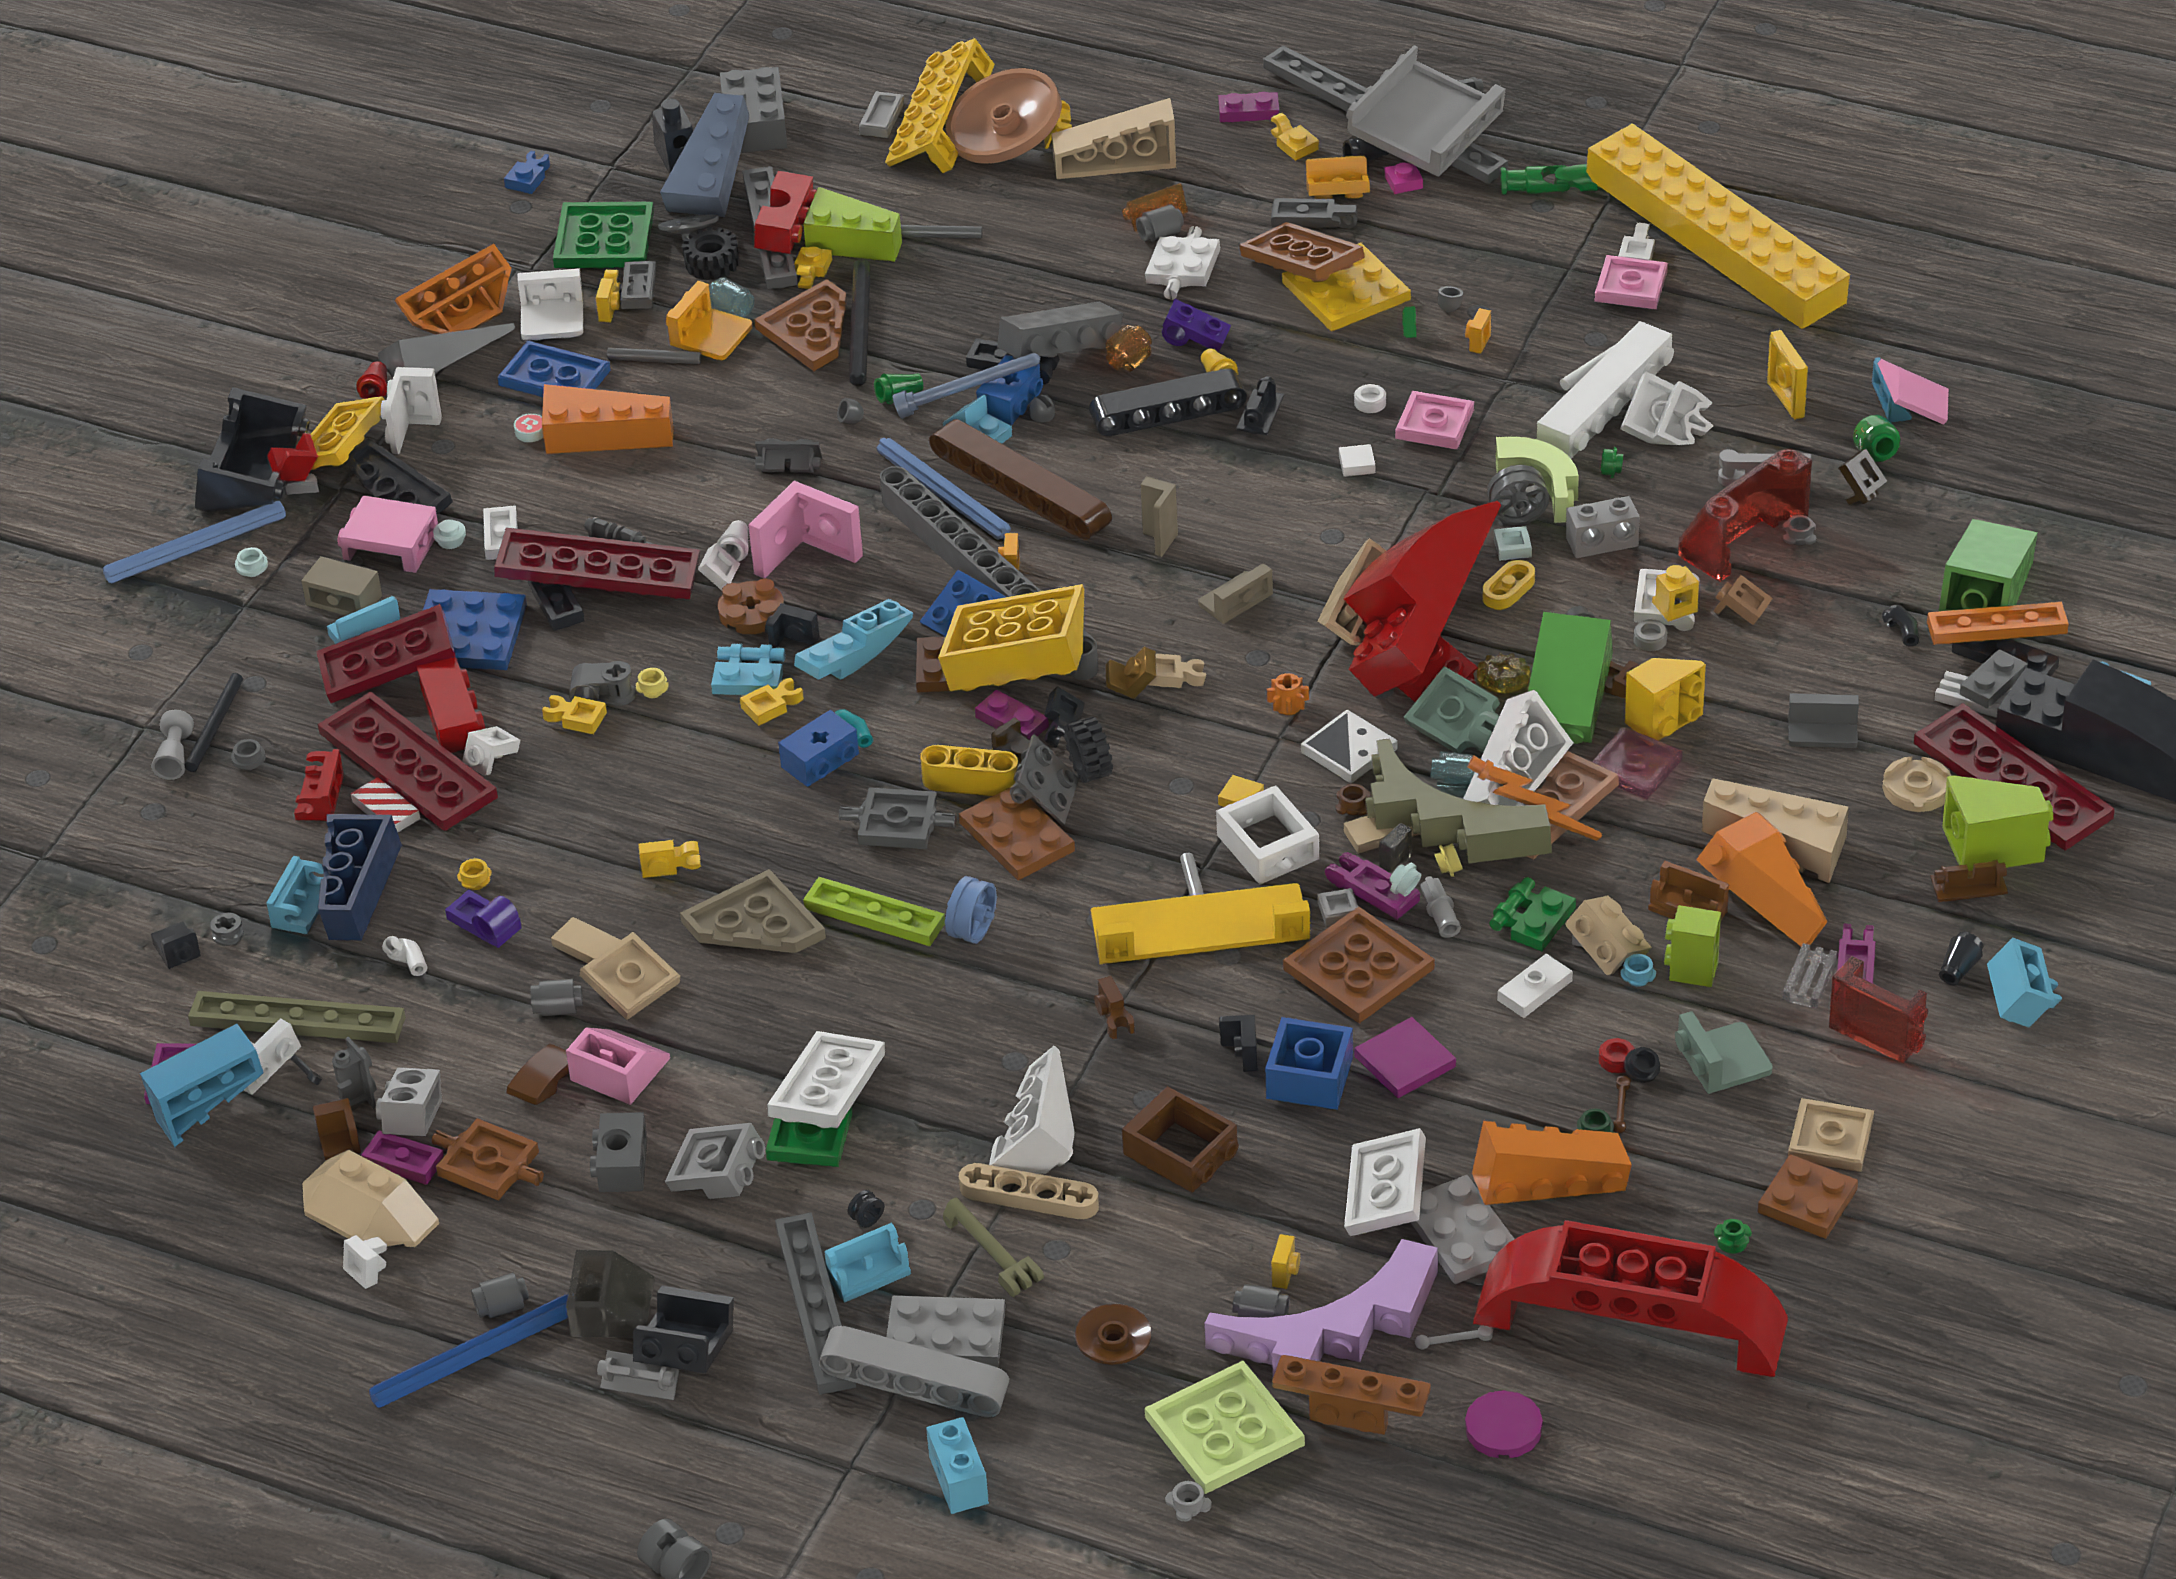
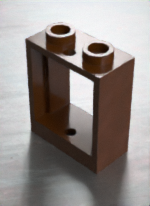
(1157, 1117)

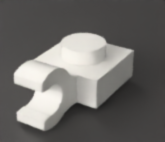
(1639, 245)

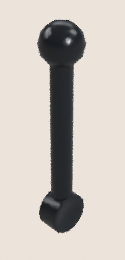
(312, 1076)

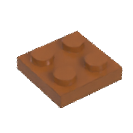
(1807, 1196)

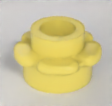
(652, 682)
(1448, 860)

